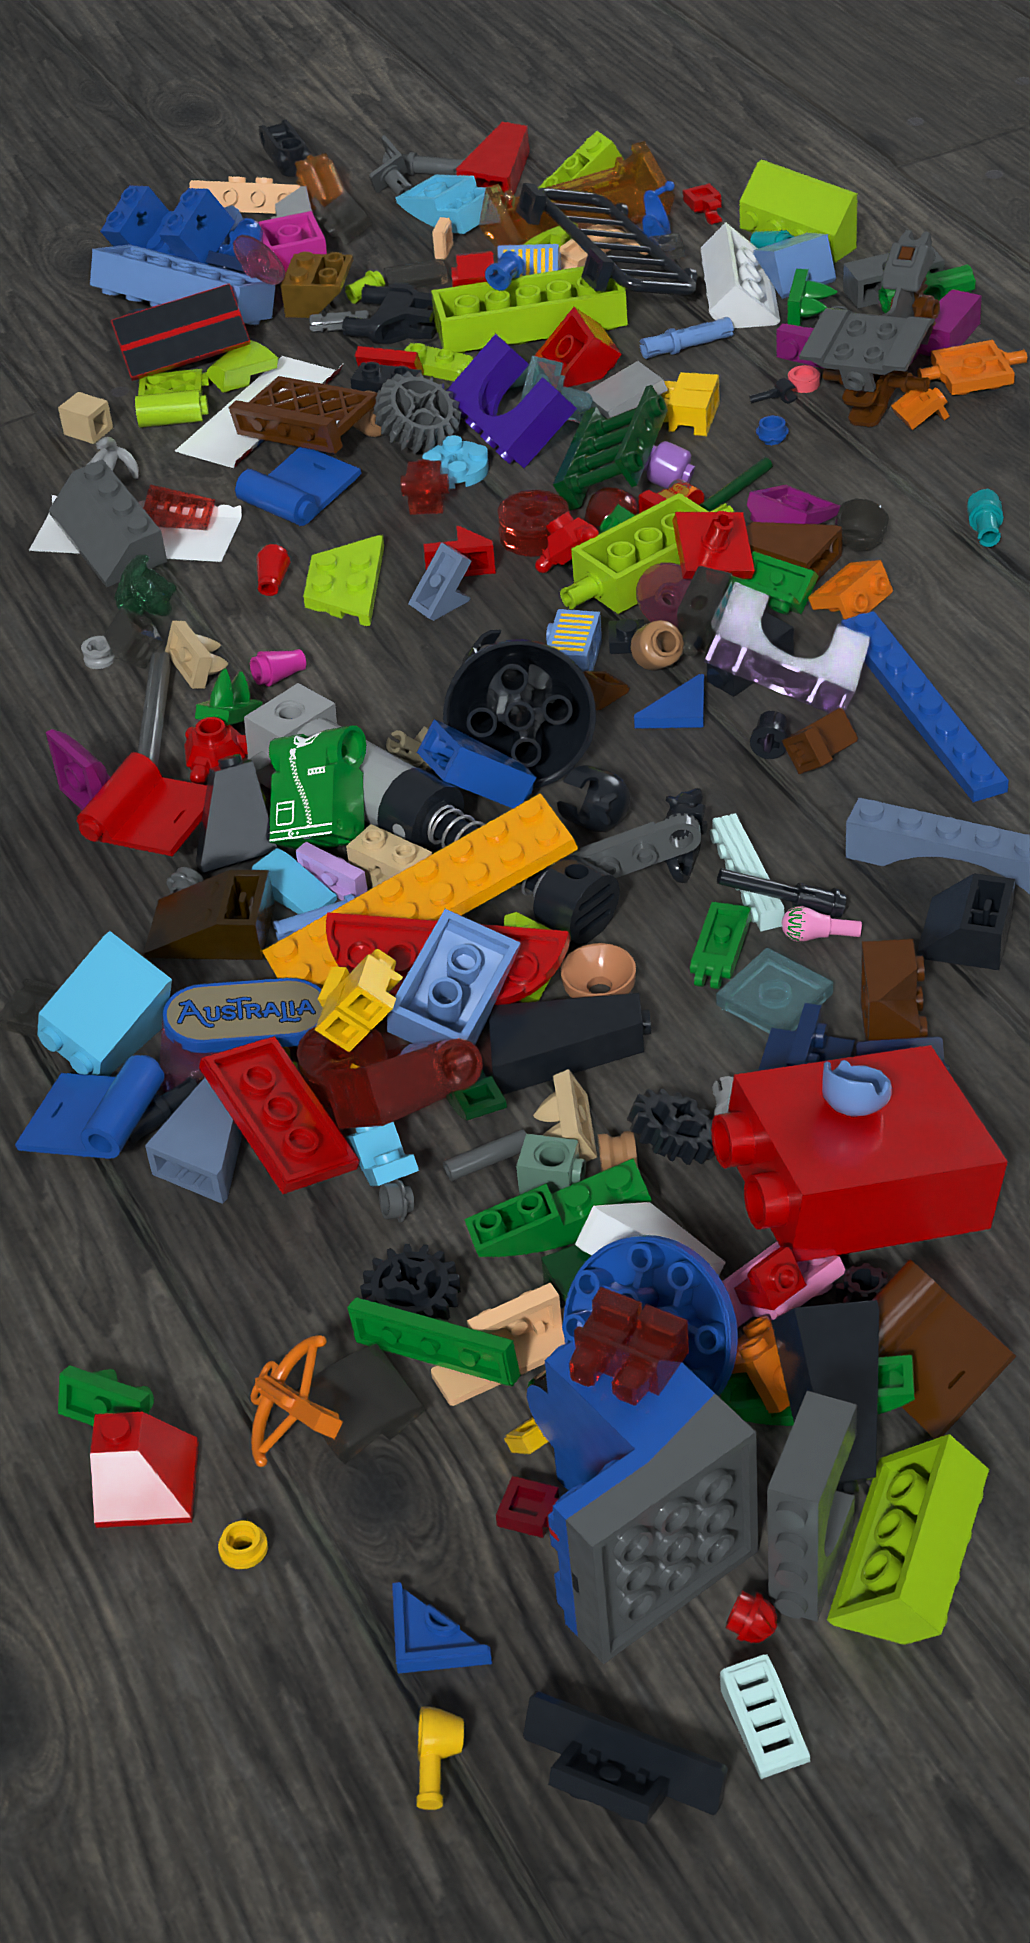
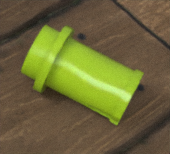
(354, 290)

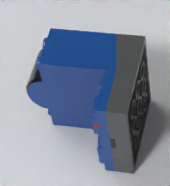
(651, 1503)

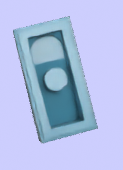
(294, 884)

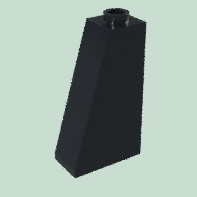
(574, 1034)
(836, 1356)

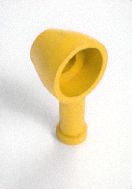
(438, 1737)

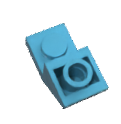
(381, 1154)

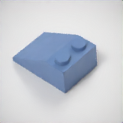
(452, 982)

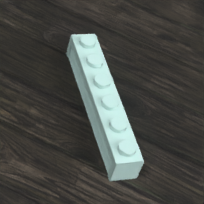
(741, 857)

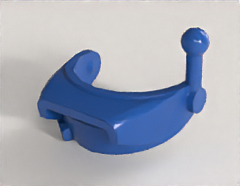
(656, 218)

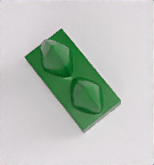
(804, 297)
(228, 700)
(98, 1392)

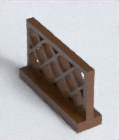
(304, 425)

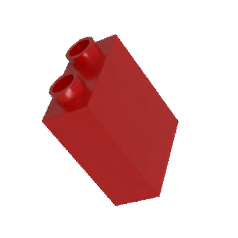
(860, 1181)

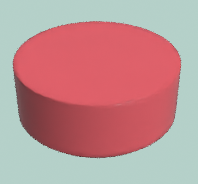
(804, 378)

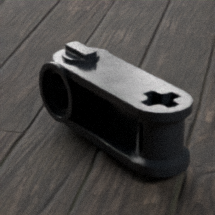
(283, 146)

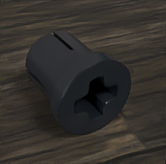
(760, 735)

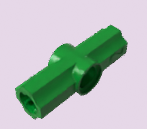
(938, 284)

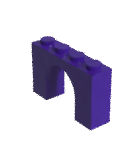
(524, 428)

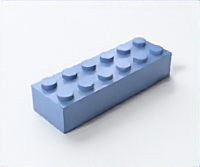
(165, 278)

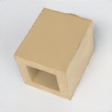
(85, 417)

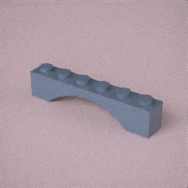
(891, 833)

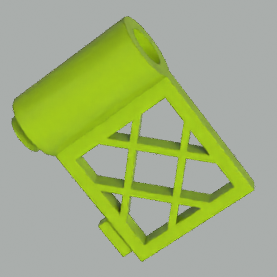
(180, 405)

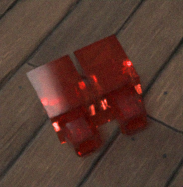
(630, 1345)

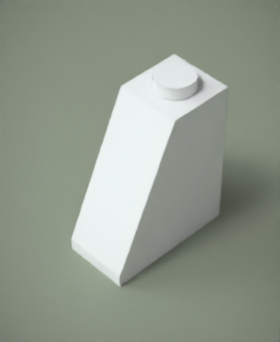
(623, 1221)

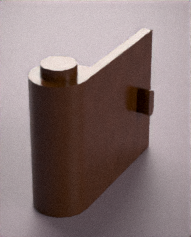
(944, 1344)

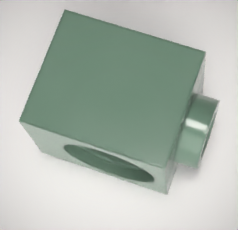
(549, 1162)

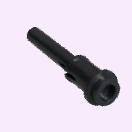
(817, 899)

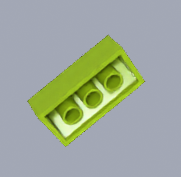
(801, 205)
(910, 1543)

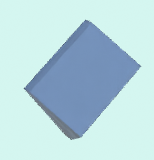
(800, 252)

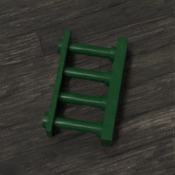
(596, 435)

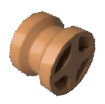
(616, 1149)

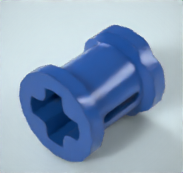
(506, 270)

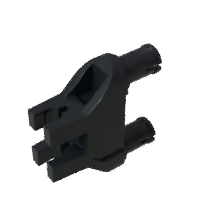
(397, 317)

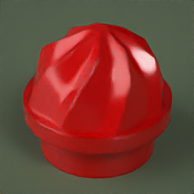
(752, 1618)

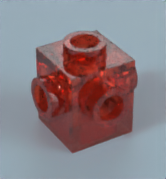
(425, 486)

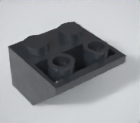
(969, 922)

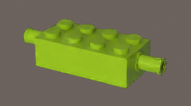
(617, 558)

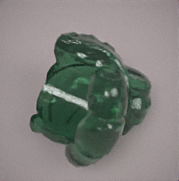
(144, 589)

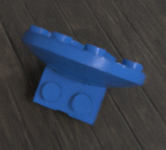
(669, 1279)

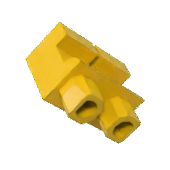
(692, 401)
(359, 1001)

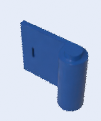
(297, 486)
(92, 1111)

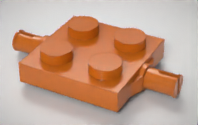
(973, 367)

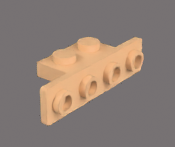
(247, 197)
(533, 1325)

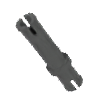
(427, 164)

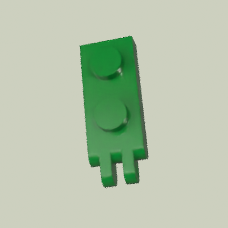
(720, 943)

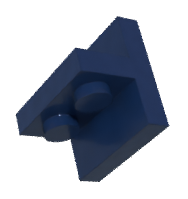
(805, 1044)

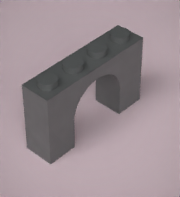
(805, 1512)

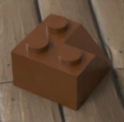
(891, 991)

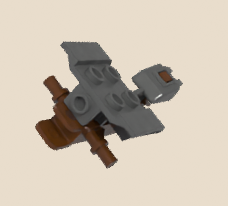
(874, 351)

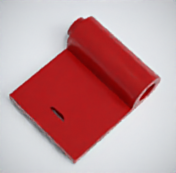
(143, 809)

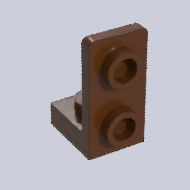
(819, 741)

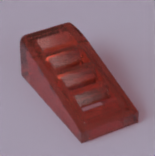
(169, 497)

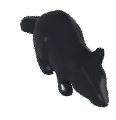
(689, 803)

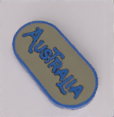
(240, 1013)

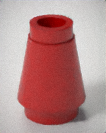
(271, 568)

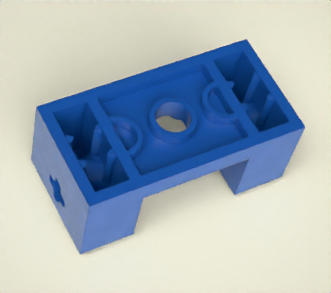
(187, 232)

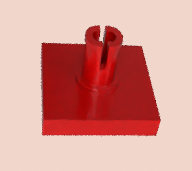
(713, 541)

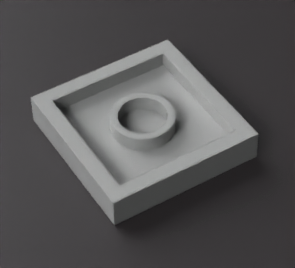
(624, 389)

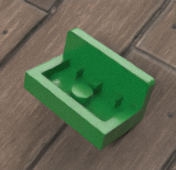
(782, 581)

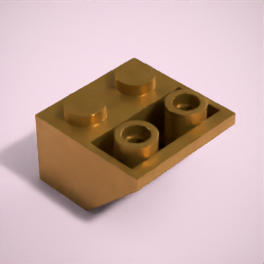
(313, 282)

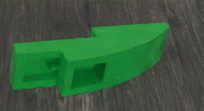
(549, 1221)

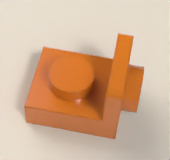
(919, 405)

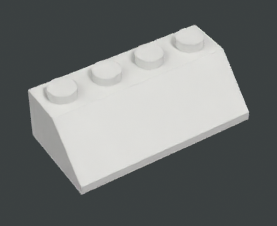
(737, 282)

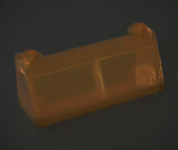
(620, 184)

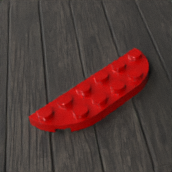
(356, 936)

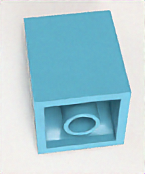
(105, 1008)

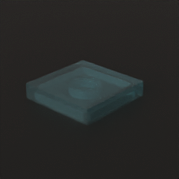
(773, 992)

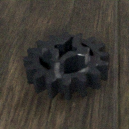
(672, 1126)
(413, 1282)

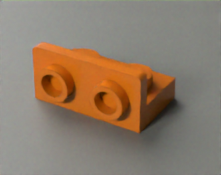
(853, 589)

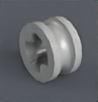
(97, 653)

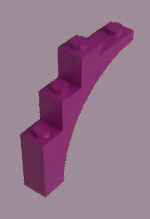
(955, 323)

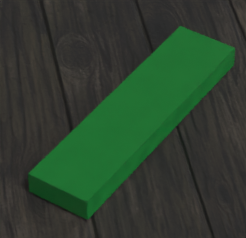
(435, 1341)

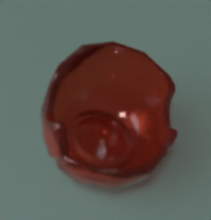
(604, 502)

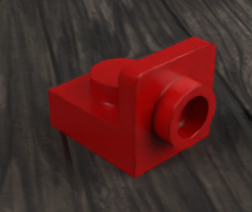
(771, 1281)

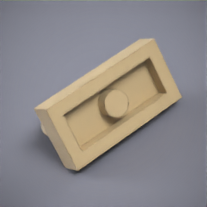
(193, 654)
(570, 1108)

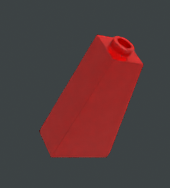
(499, 158)

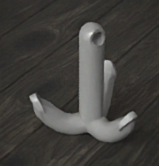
(111, 452)

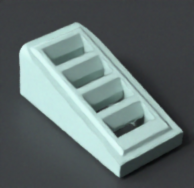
(752, 1684)

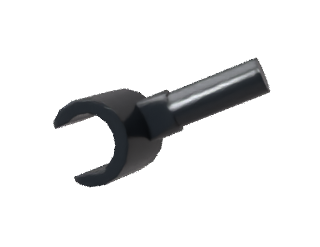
(781, 390)

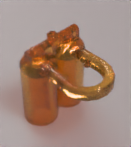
(320, 178)

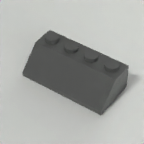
(106, 522)

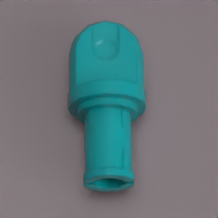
(985, 516)

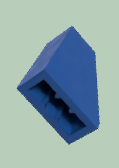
(475, 766)

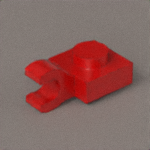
(704, 200)

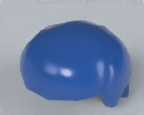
(245, 227)

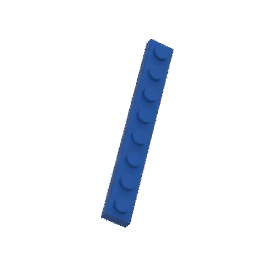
(928, 711)

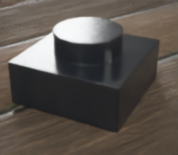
(621, 634)

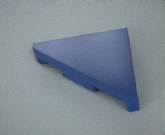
(676, 709)
(429, 1638)

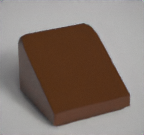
(605, 688)

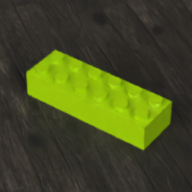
(524, 311)

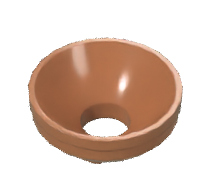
(598, 965)

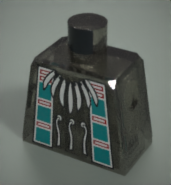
(702, 608)

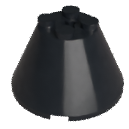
(525, 705)

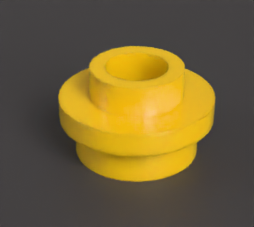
(238, 1535)

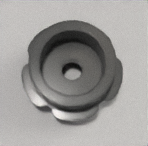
(182, 879)
(396, 1200)

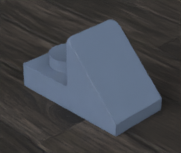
(438, 589)

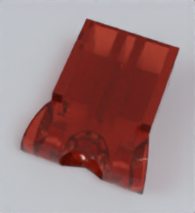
(400, 1081)

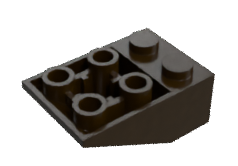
(214, 919)

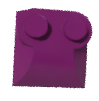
(789, 505)
(76, 769)

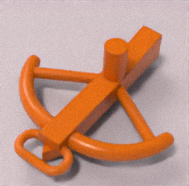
(274, 1390)

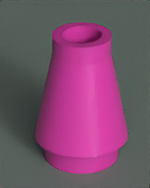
(275, 666)

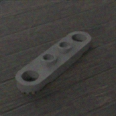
(642, 846)

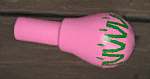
(805, 924)

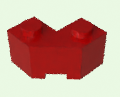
(471, 268)

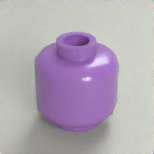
(668, 463)

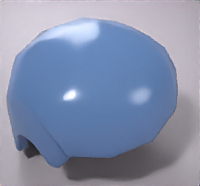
(855, 1089)

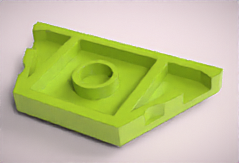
(345, 579)

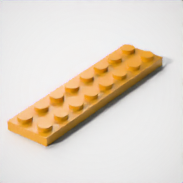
(450, 879)

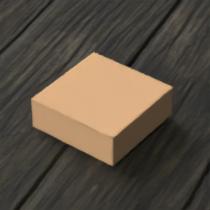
(442, 238)

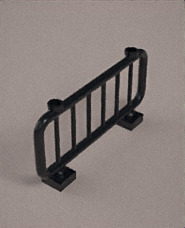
(598, 266)

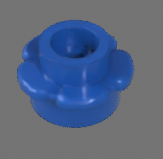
(772, 430)

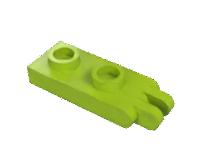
(440, 362)

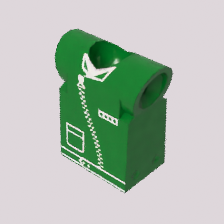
(317, 788)

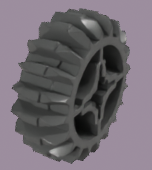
(416, 412)

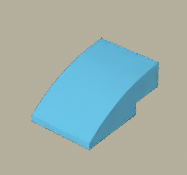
(445, 197)

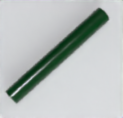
(737, 484)

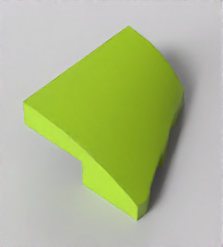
(237, 366)

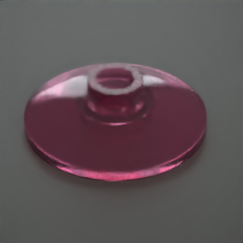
(258, 260)
(659, 582)

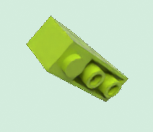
(593, 156)

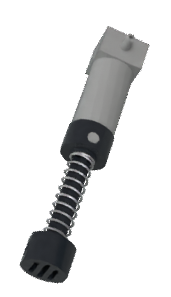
(430, 813)

